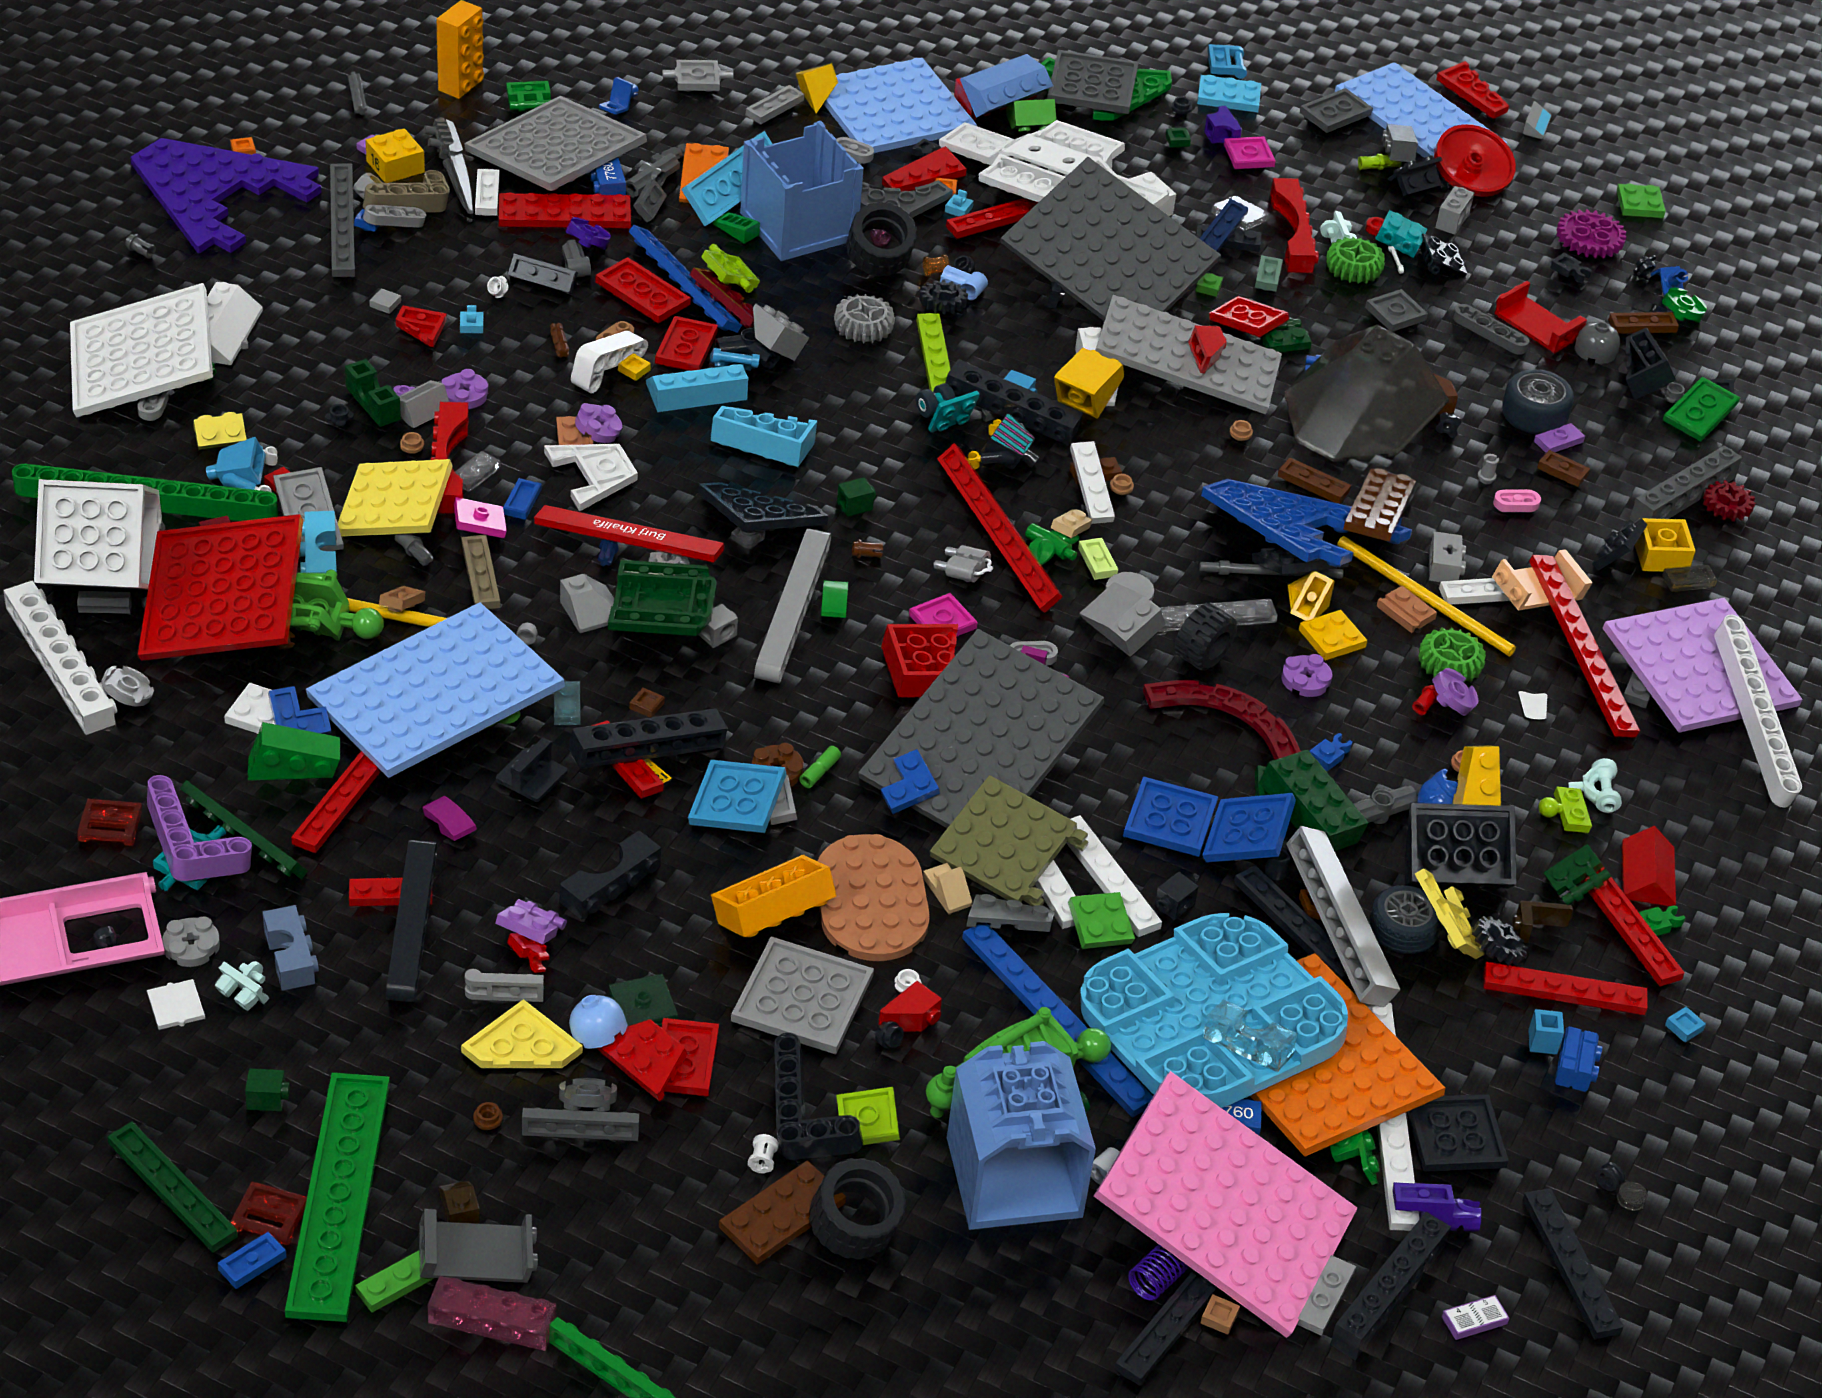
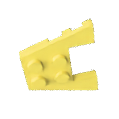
(1451, 914)

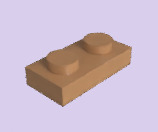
(401, 598)

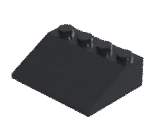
(1462, 845)

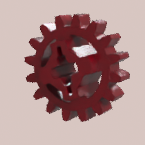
(1729, 500)

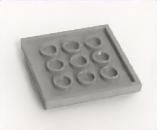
(802, 994)

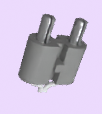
(966, 563)

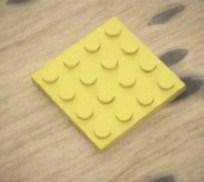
(394, 497)

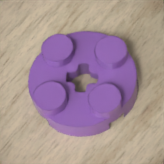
(458, 384)
(599, 422)
(1311, 665)
(1454, 692)

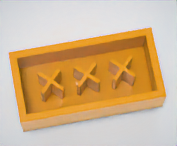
(460, 49)
(774, 896)

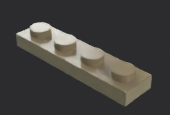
(480, 571)

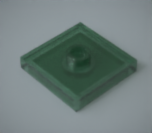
(644, 999)

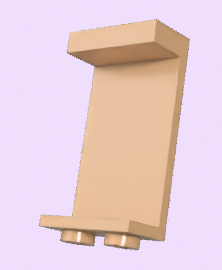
(1524, 588)

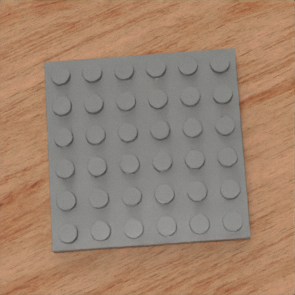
(555, 143)

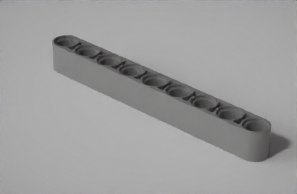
(792, 606)

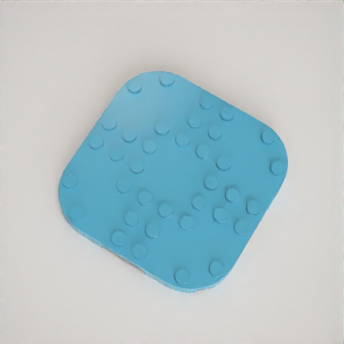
(1161, 996)

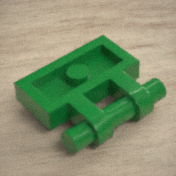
(525, 92)

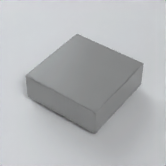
(385, 301)

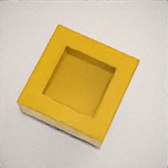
(634, 366)

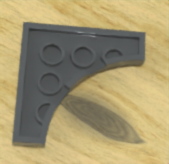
(911, 201)

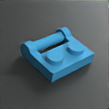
(1221, 63)
(723, 359)

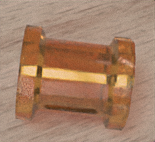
(934, 265)

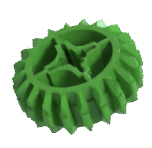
(1355, 260)
(1454, 651)

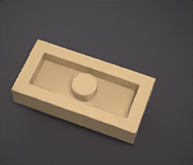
(1071, 523)

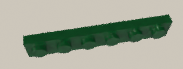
(234, 825)
(172, 1187)

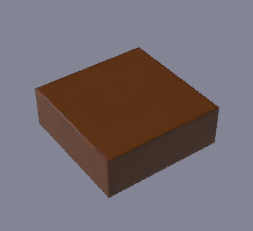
(647, 702)

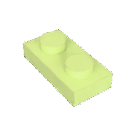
(1098, 558)

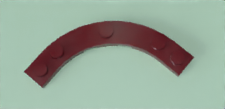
(1250, 710)

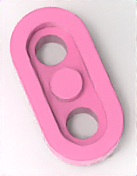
(1517, 500)

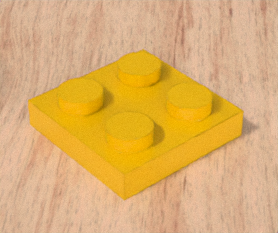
(1332, 635)

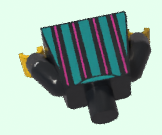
(1006, 445)

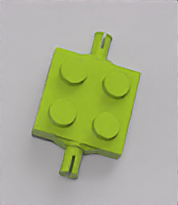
(730, 268)

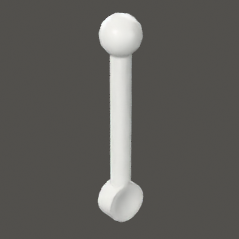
(1400, 267)

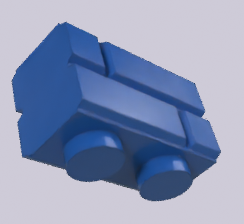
(1577, 1059)

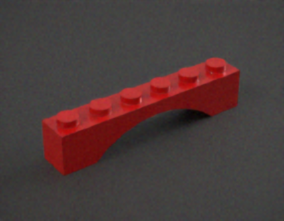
(1288, 200)
(451, 429)

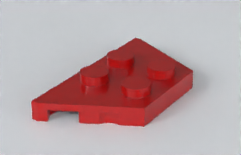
(646, 1056)

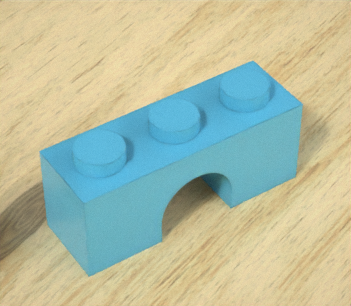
(319, 531)

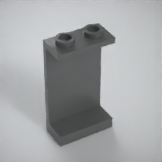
(476, 1250)

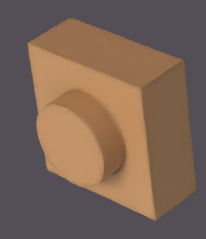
(1220, 1314)

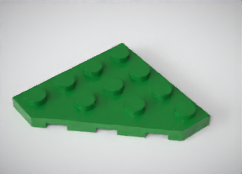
(1147, 87)

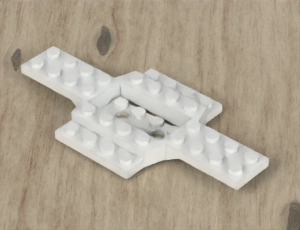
(1056, 147)

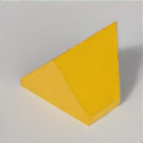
(817, 84)
(1310, 595)

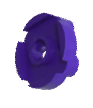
(588, 234)

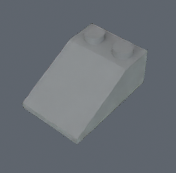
(1124, 617)

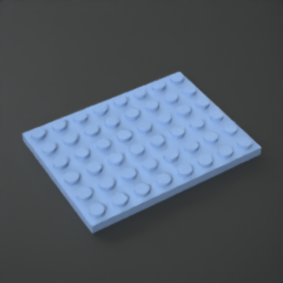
(434, 689)

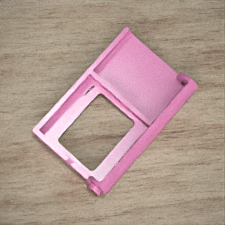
(35, 935)

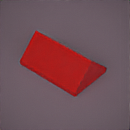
(1649, 868)

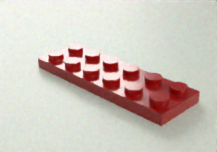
(559, 209)

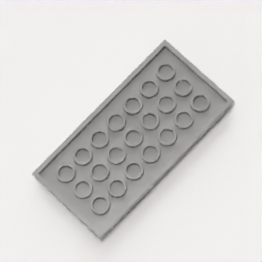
(1160, 346)

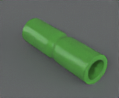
(821, 765)

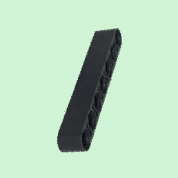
(411, 921)

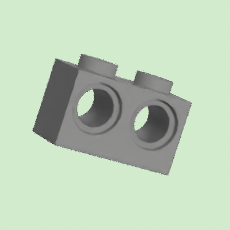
(1454, 210)

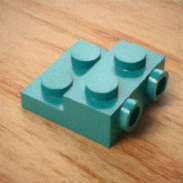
(1401, 233)

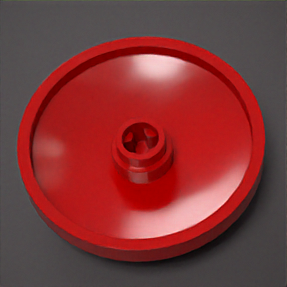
(1475, 160)

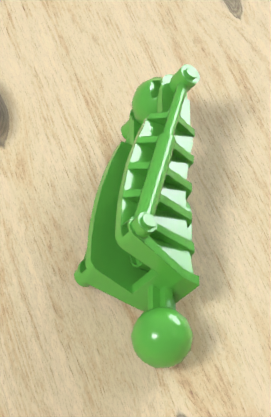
(324, 608)
(1091, 1045)

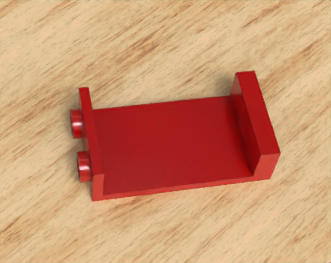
(1535, 320)

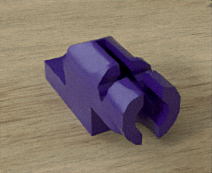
(1439, 1202)

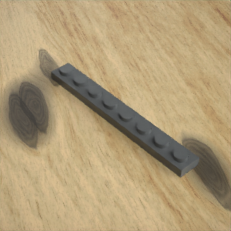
(342, 220)

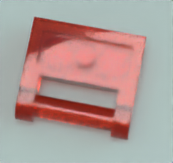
(111, 815)
(272, 1205)

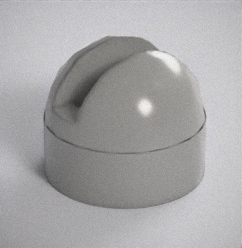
(527, 633)

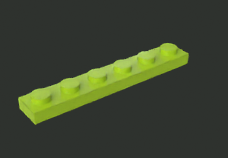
(933, 348)

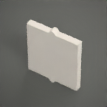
(175, 1004)

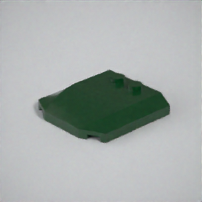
(662, 598)

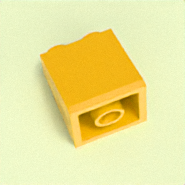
(1088, 381)

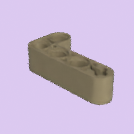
(427, 196)

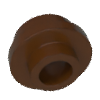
(487, 1116)

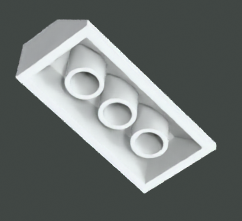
(231, 319)

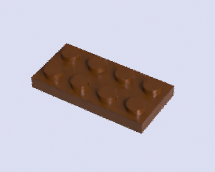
(776, 1213)

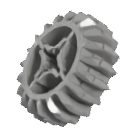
(864, 318)

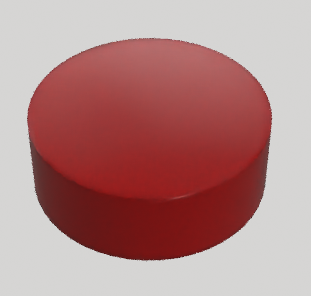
(1373, 225)

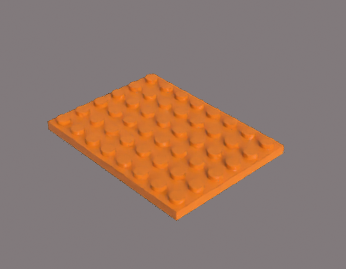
(1354, 1089)

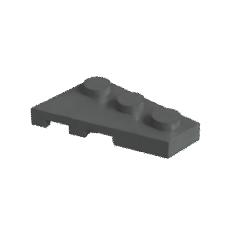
(1001, 912)

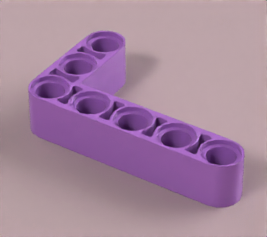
(184, 857)

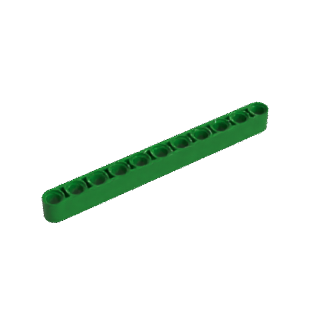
(175, 496)

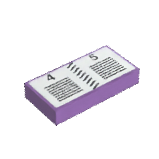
(1475, 1317)

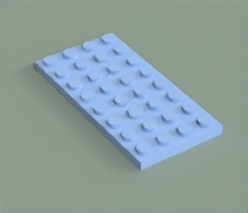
(1407, 101)

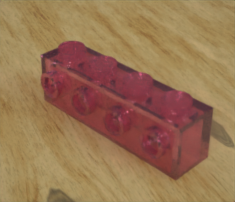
(491, 1312)

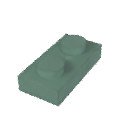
(1268, 273)

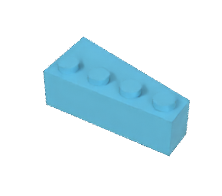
(764, 435)

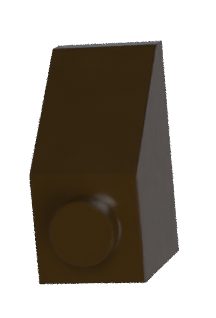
(459, 1202)

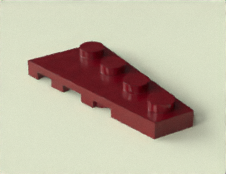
(722, 293)

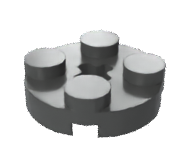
(587, 1093)

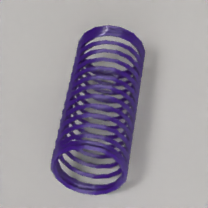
(1151, 1278)

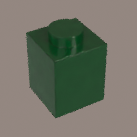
(856, 496)
(266, 1089)

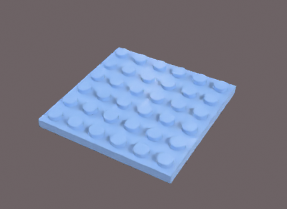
(895, 105)

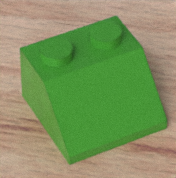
(1031, 114)

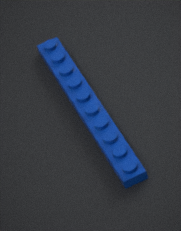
(1036, 994)

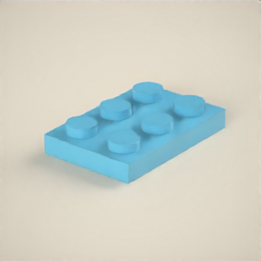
(1229, 93)

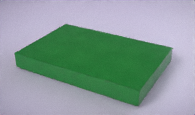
(1701, 408)

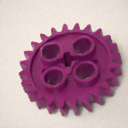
(1591, 233)

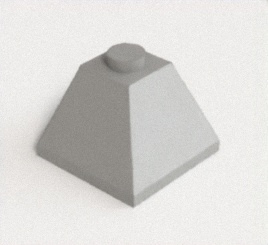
(586, 602)

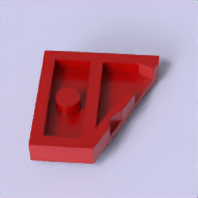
(421, 323)

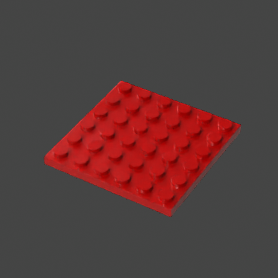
(221, 587)

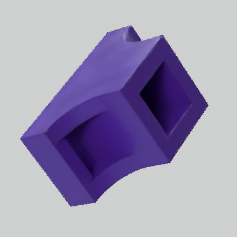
(1222, 126)

